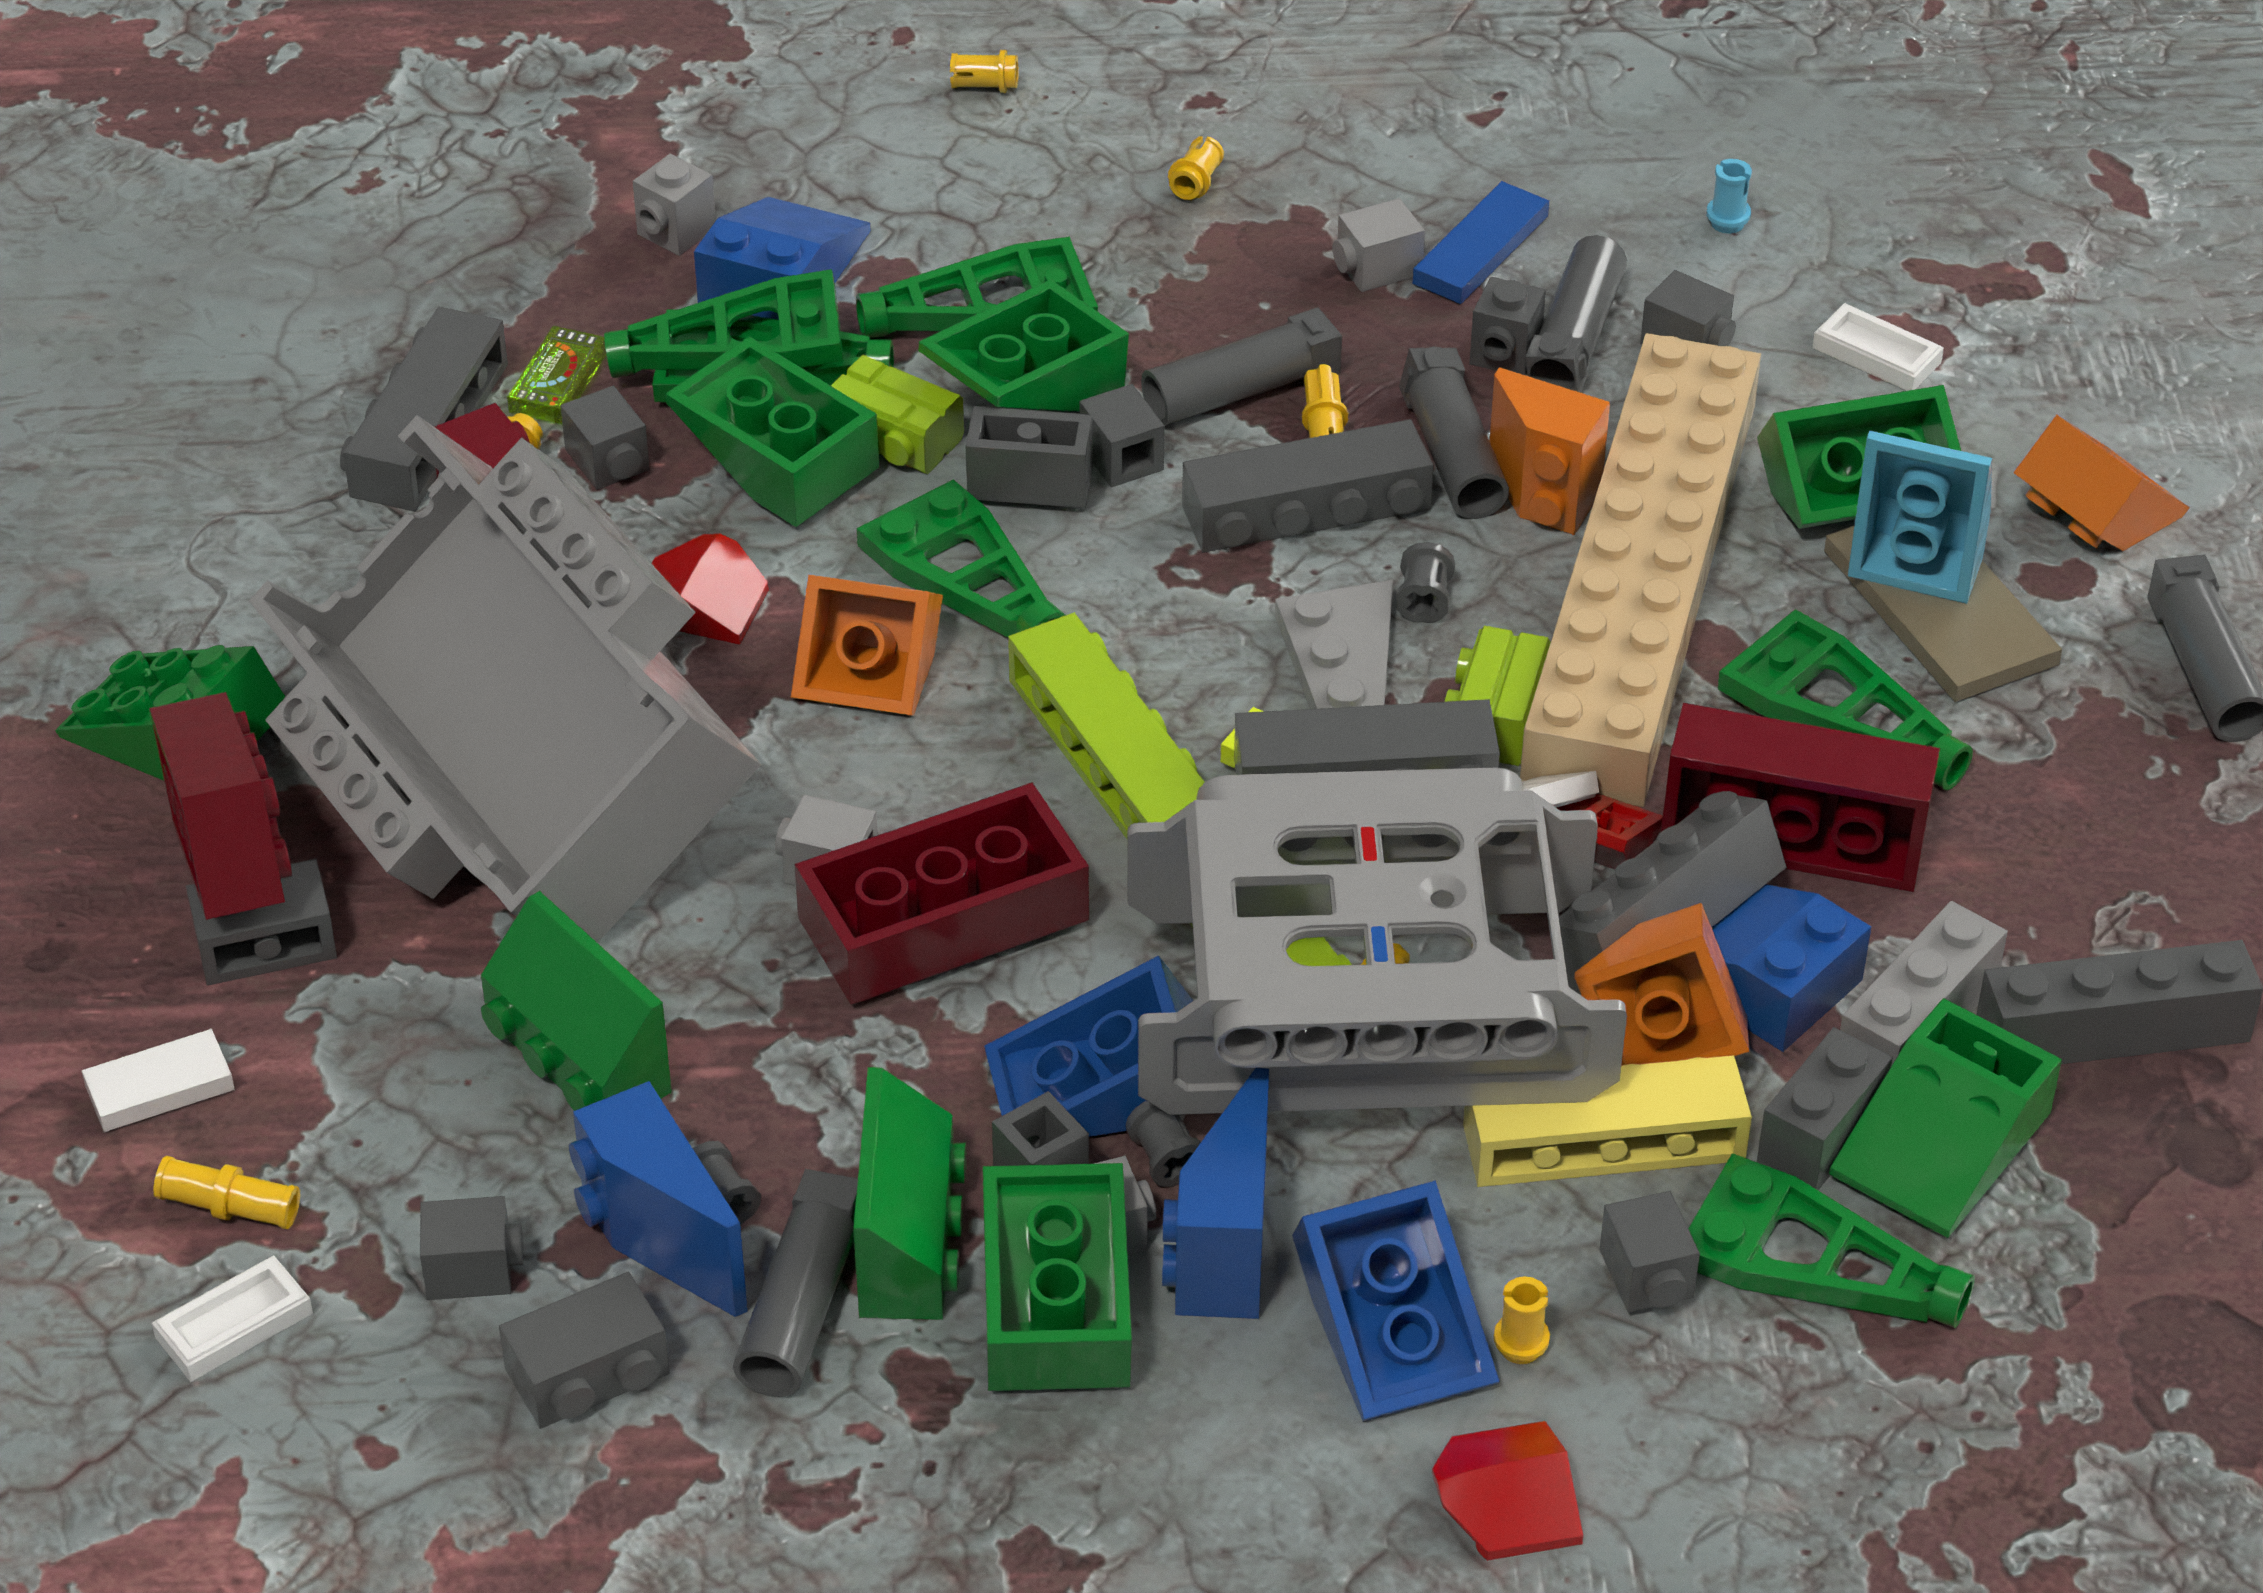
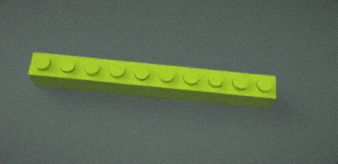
(1113, 735)

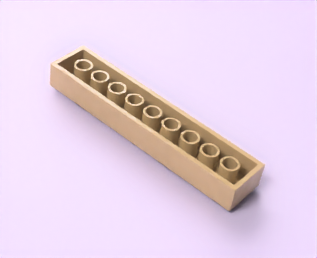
(1642, 567)

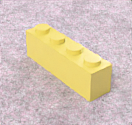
(1645, 1122)

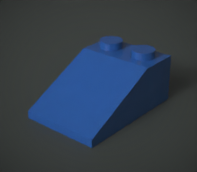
(773, 242)
(1791, 959)
(1086, 1049)
(657, 1197)
(1221, 1213)
(1395, 1300)

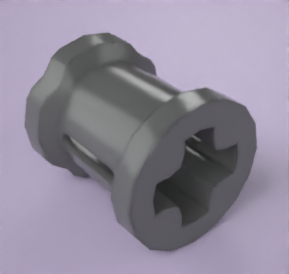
(1426, 573)
(1164, 1141)
(738, 1192)

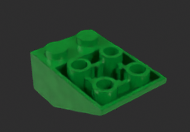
(117, 714)
(1948, 1117)

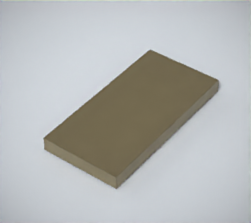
(1959, 643)

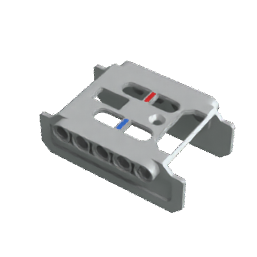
(1373, 860)

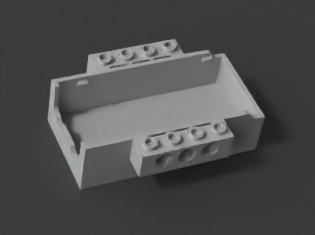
(506, 694)

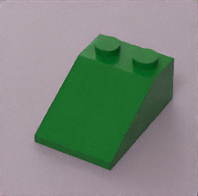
(1034, 351)
(778, 429)
(1056, 1277)

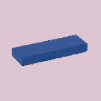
(1480, 242)

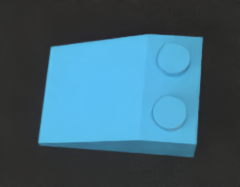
(1921, 517)

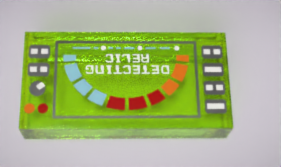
(557, 373)

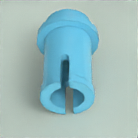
(1729, 206)

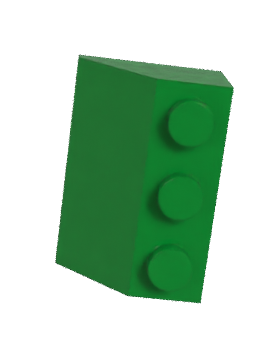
(1819, 451)
(573, 1009)
(906, 1203)

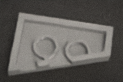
(1339, 643)

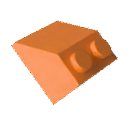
(1548, 448)
(2096, 488)
(865, 644)
(1672, 990)

